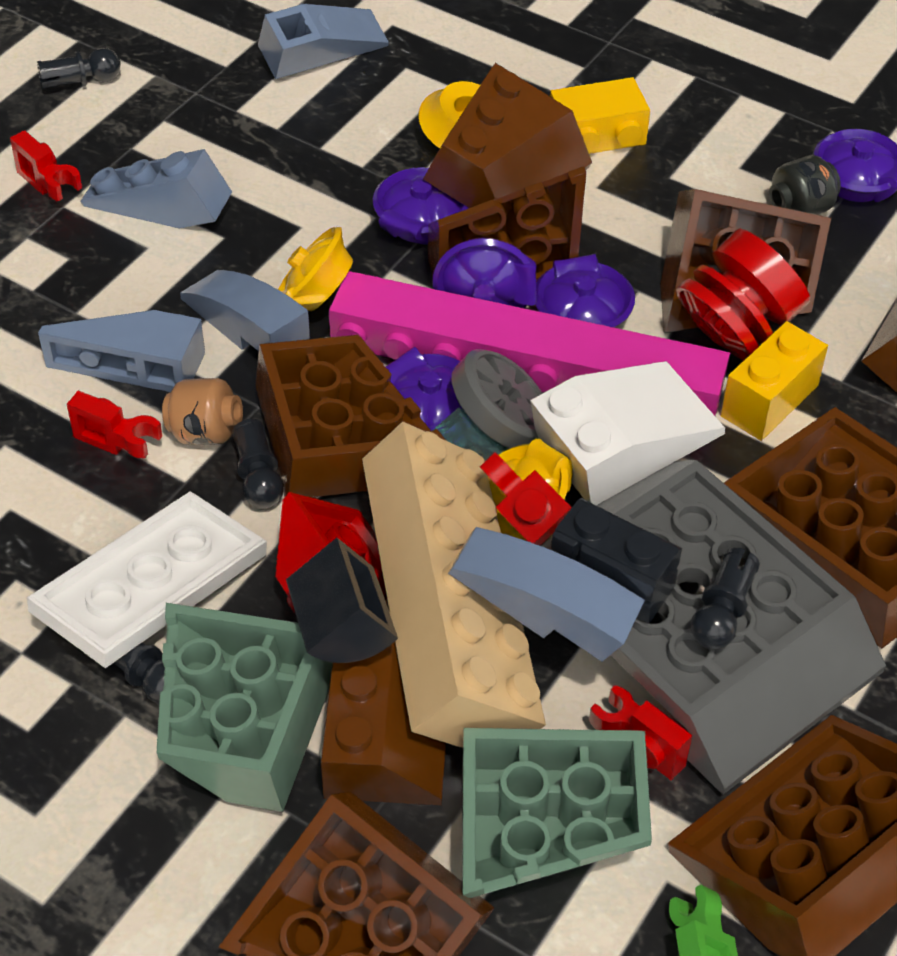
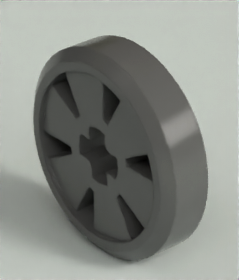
(496, 396)

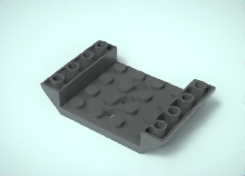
(793, 649)

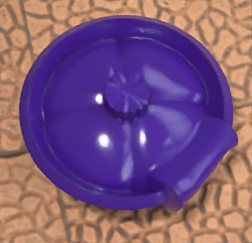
(864, 163)
(410, 203)
(488, 272)
(585, 291)
(427, 382)

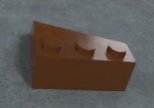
(506, 142)
(708, 219)
(537, 220)
(328, 410)
(357, 892)

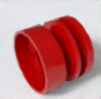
(750, 286)

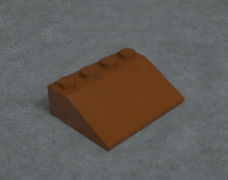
(837, 503)
(805, 842)

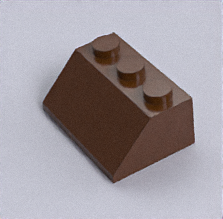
(371, 739)

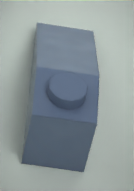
(130, 348)

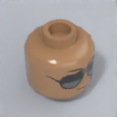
(201, 411)

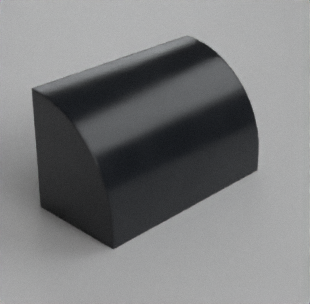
(340, 606)

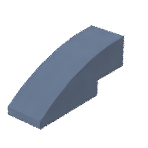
(247, 309)
(548, 591)

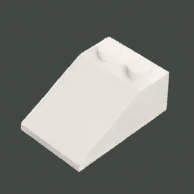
(622, 425)

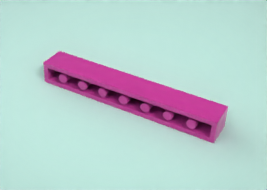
(546, 346)

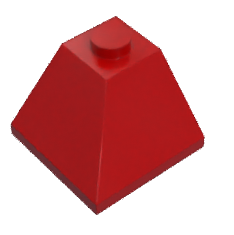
(311, 525)

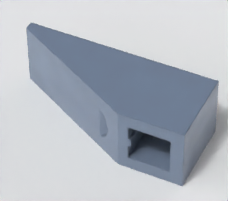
(317, 36)
(165, 191)

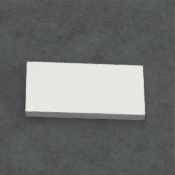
(123, 589)

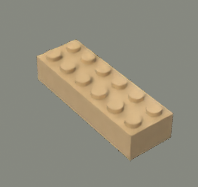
(455, 649)

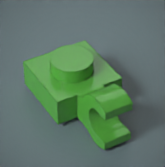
(701, 928)

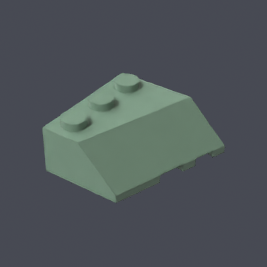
(238, 703)
(549, 802)

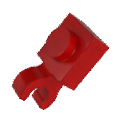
(39, 166)
(103, 425)
(529, 503)
(665, 740)

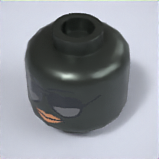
(805, 185)

